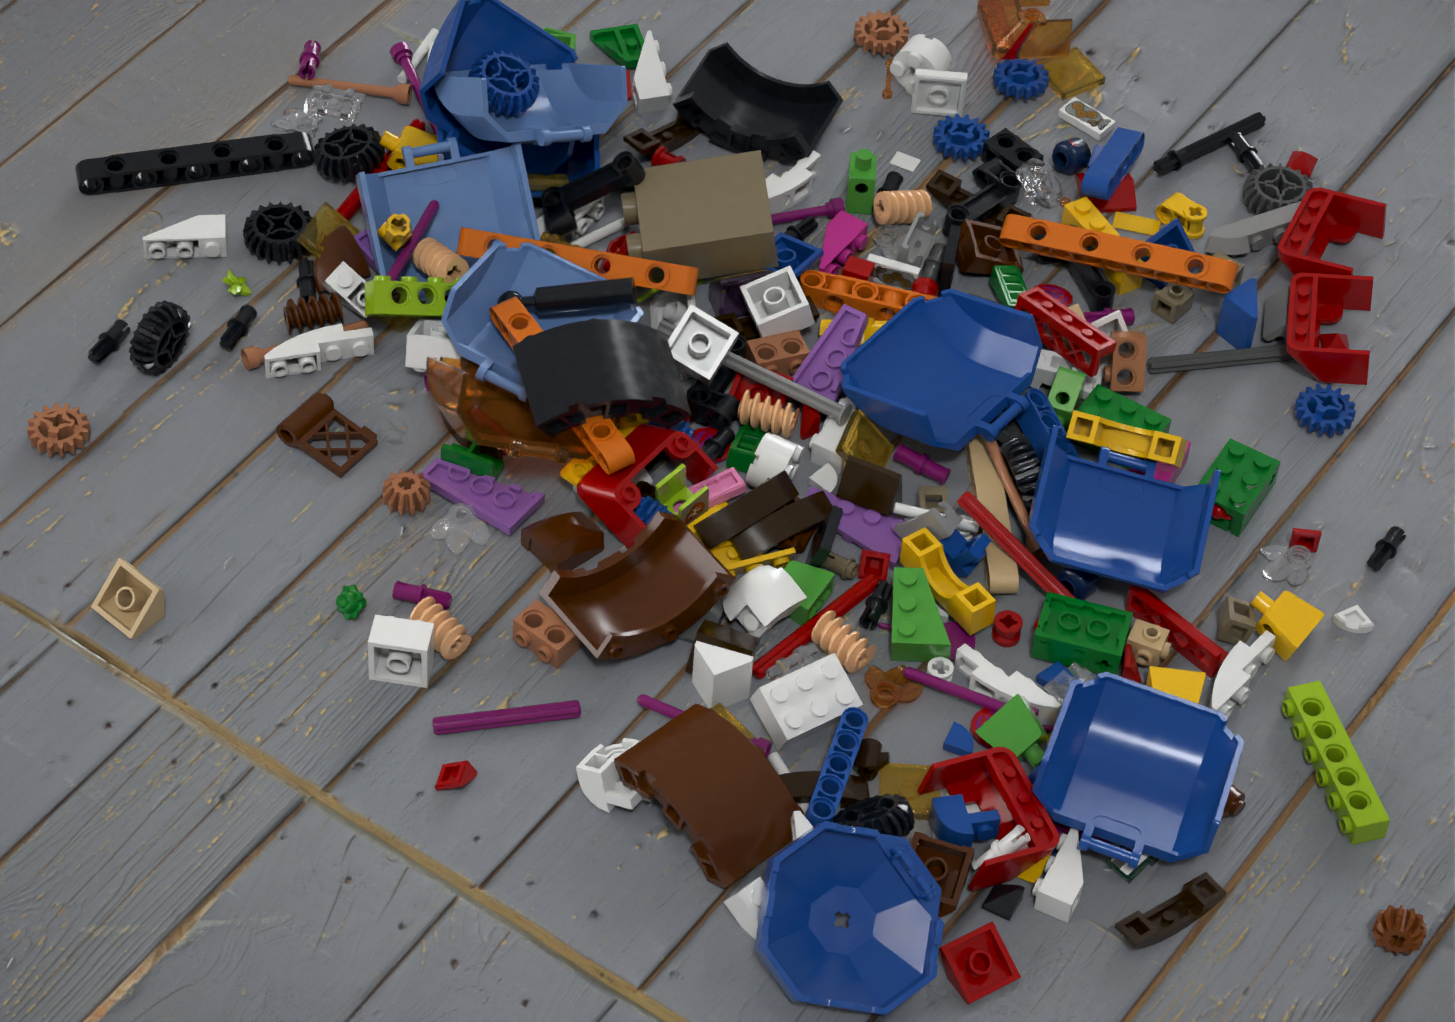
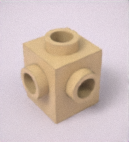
(1149, 643)

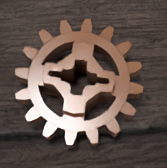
(881, 33)
(58, 429)

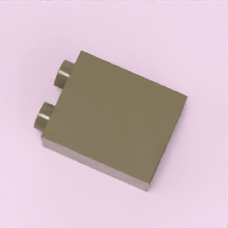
(703, 216)

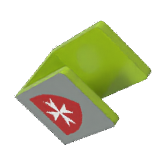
(674, 489)

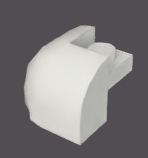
(762, 599)
(601, 778)

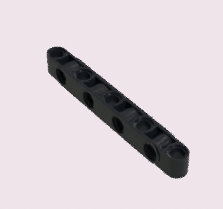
(194, 163)

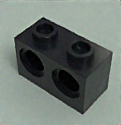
(1009, 150)

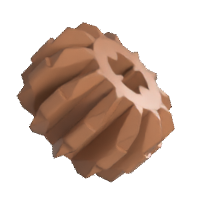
(406, 492)

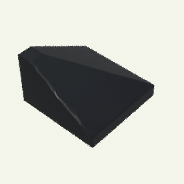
(1004, 900)

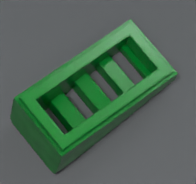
(1007, 284)
(744, 447)

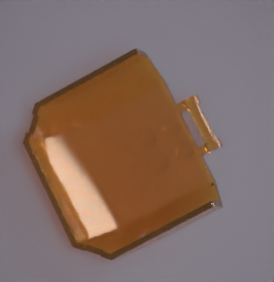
(495, 416)

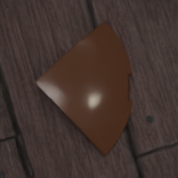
(339, 247)

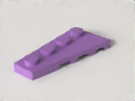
(822, 366)
(493, 502)
(867, 527)

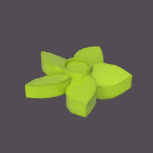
(237, 285)

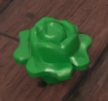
(350, 602)

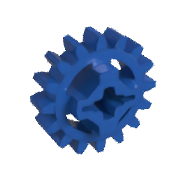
(1022, 78)
(960, 137)
(1324, 410)

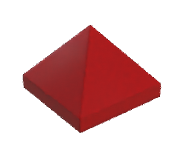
(1302, 161)
(1334, 340)
(874, 563)

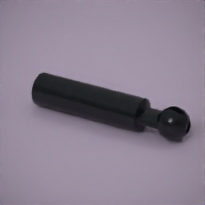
(578, 296)

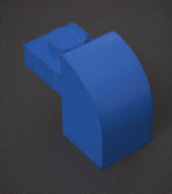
(964, 554)
(956, 826)

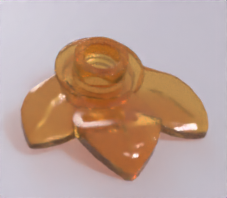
(892, 685)

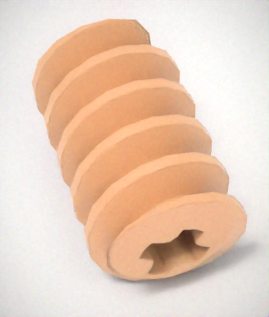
(901, 206)
(438, 260)
(767, 415)
(449, 637)
(838, 639)

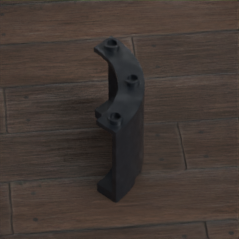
(753, 110)
(602, 371)

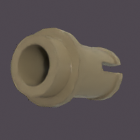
(845, 567)

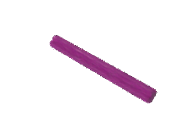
(506, 717)

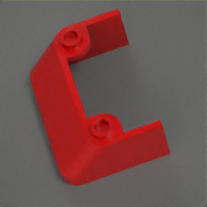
(1324, 218)
(1318, 301)
(616, 496)
(998, 782)

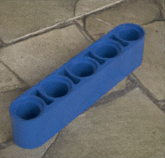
(1112, 163)
(1038, 422)
(837, 766)

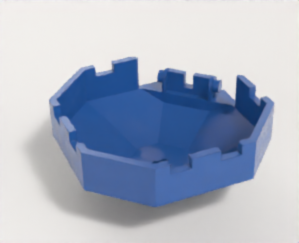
(891, 926)

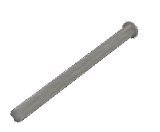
(778, 382)

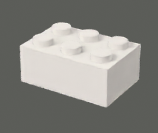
(805, 701)

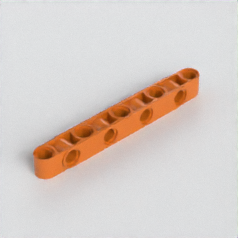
(1118, 253)
(676, 277)
(874, 299)
(597, 434)

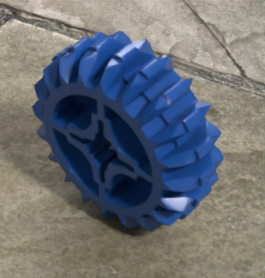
(506, 76)

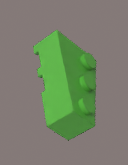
(916, 622)

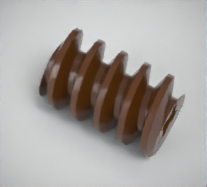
(312, 311)

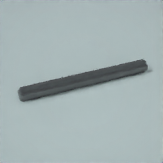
(1218, 359)

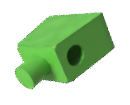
(861, 170)
(1073, 385)
(815, 584)
(1017, 729)

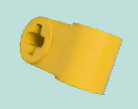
(1186, 211)

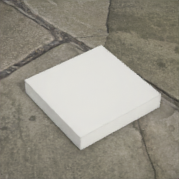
(938, 92)

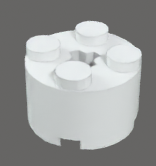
(919, 54)
(772, 457)

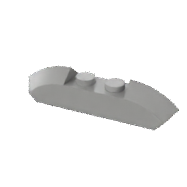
(1252, 233)

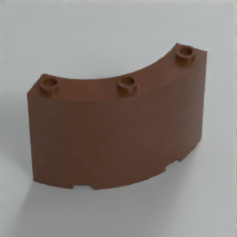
(640, 594)
(714, 789)

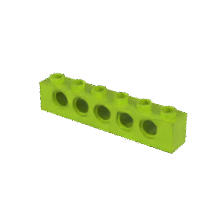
(380, 302)
(1335, 763)

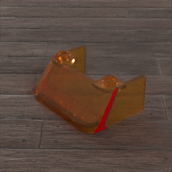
(1023, 33)

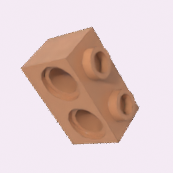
(778, 352)
(1132, 360)
(545, 634)

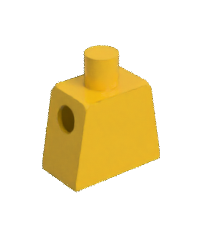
(408, 136)
(1287, 619)
(1177, 682)

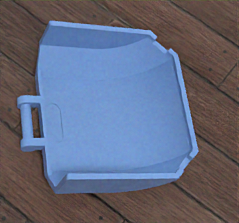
(569, 105)
(472, 192)
(518, 270)

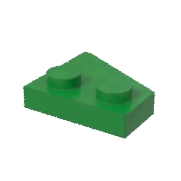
(620, 43)

